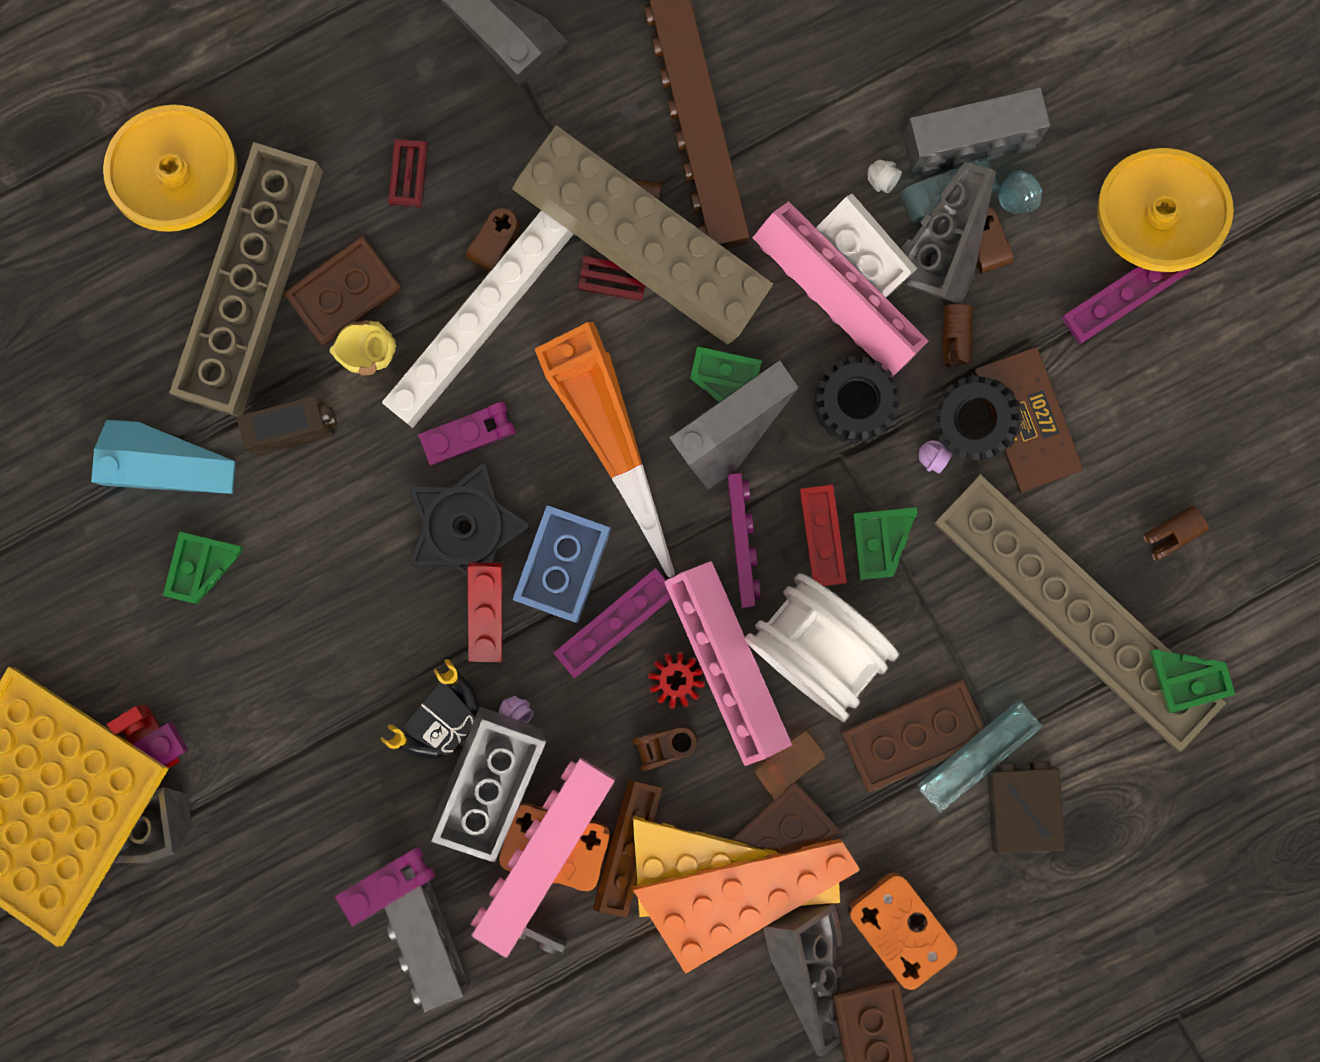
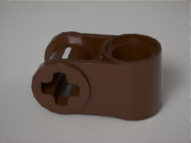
(492, 244)
(994, 246)
(662, 747)

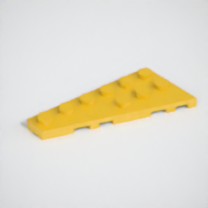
(672, 852)

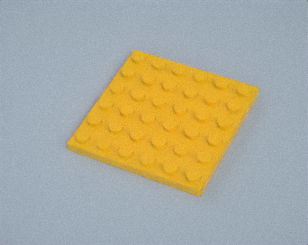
(63, 804)

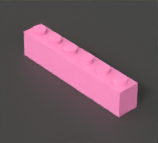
(839, 288)
(728, 663)
(543, 857)

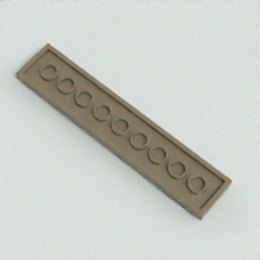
(1068, 605)

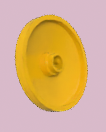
(170, 168)
(1165, 209)

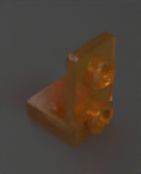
(789, 764)

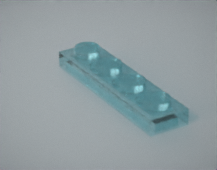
(979, 756)

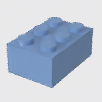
(562, 564)

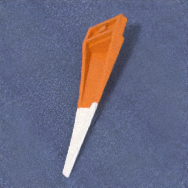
(590, 391)

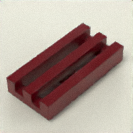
(405, 200)
(606, 264)

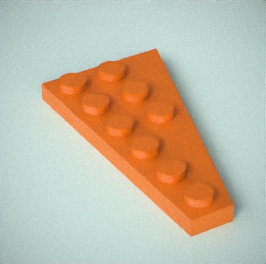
(728, 903)

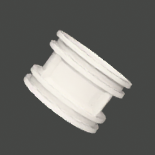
(822, 646)

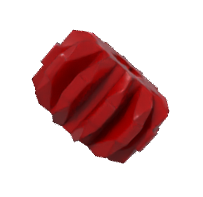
(669, 671)

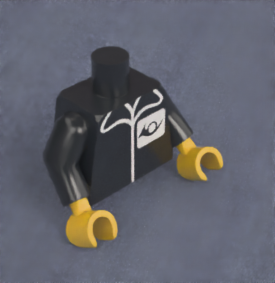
(441, 720)

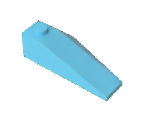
(151, 459)

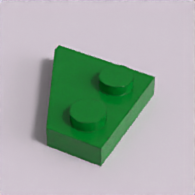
(722, 372)
(880, 540)
(197, 566)
(1190, 680)

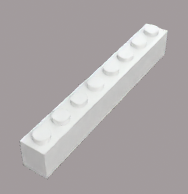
(477, 318)

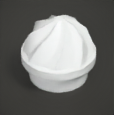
(883, 175)

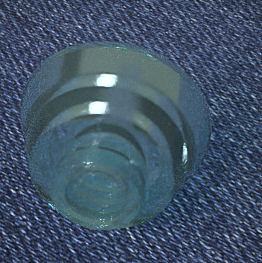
(1020, 192)

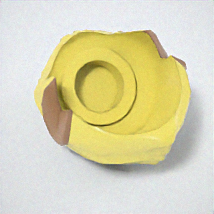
(364, 347)

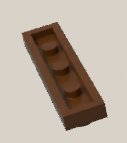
(620, 872)

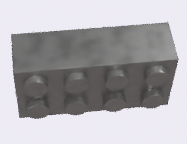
(976, 131)
(487, 784)
(426, 947)

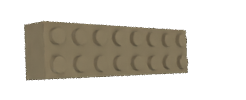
(642, 235)
(247, 280)

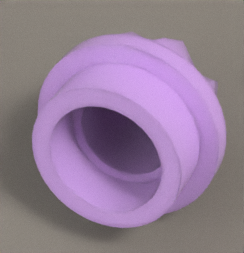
(934, 456)
(516, 709)

